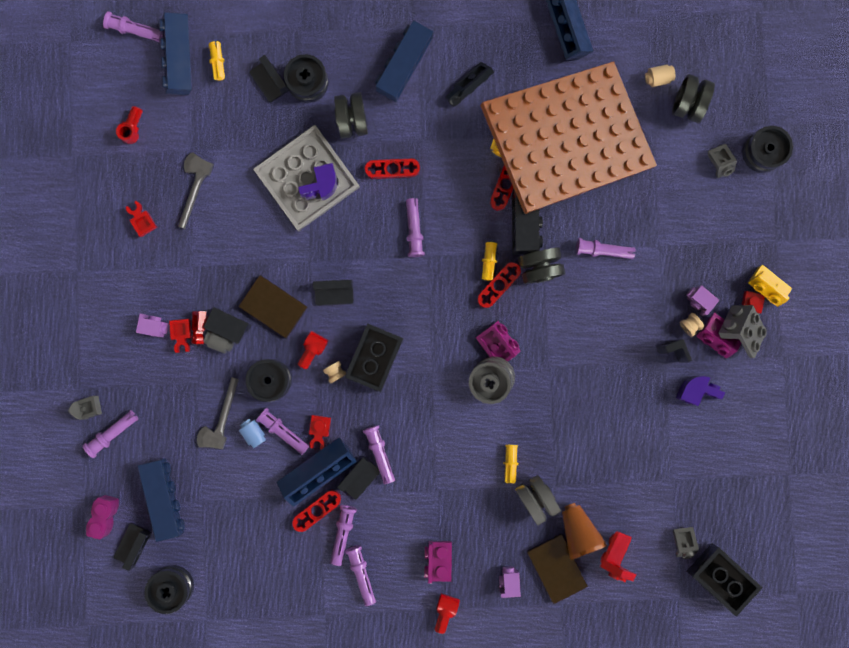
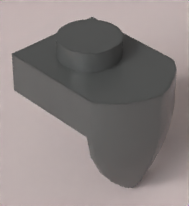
(85, 408)

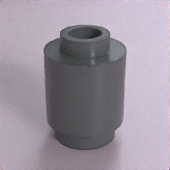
(218, 342)

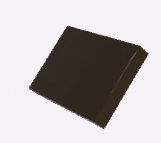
(273, 306)
(556, 569)

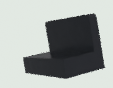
(268, 80)
(333, 292)
(226, 325)
(679, 348)
(359, 478)
(132, 546)

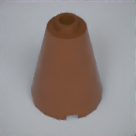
(580, 532)

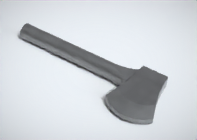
(201, 168)
(216, 438)

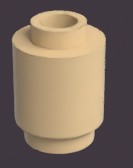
(660, 75)

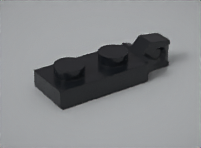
(469, 83)

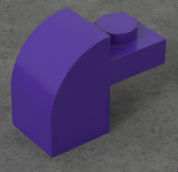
(325, 185)
(694, 389)

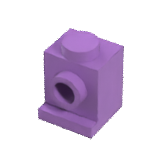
(702, 299)
(151, 326)
(509, 582)

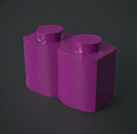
(102, 517)

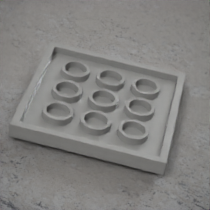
(294, 168)

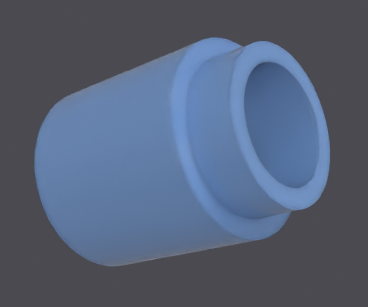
(252, 433)

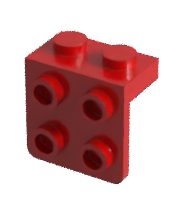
(614, 555)

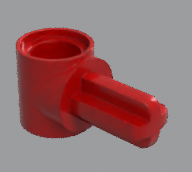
(130, 124)
(314, 346)
(447, 609)

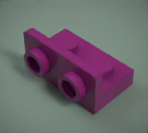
(711, 337)
(498, 342)
(439, 561)

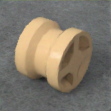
(692, 324)
(334, 372)

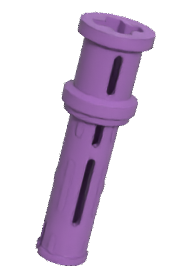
(124, 25)
(414, 237)
(596, 248)
(275, 426)
(103, 439)
(376, 445)
(344, 526)
(358, 567)

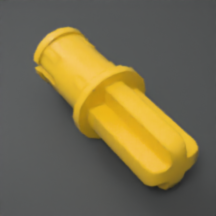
(216, 61)
(489, 261)
(510, 463)

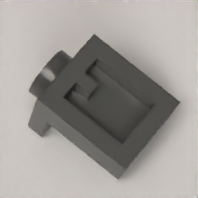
(722, 160)
(685, 542)

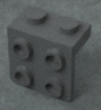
(746, 325)

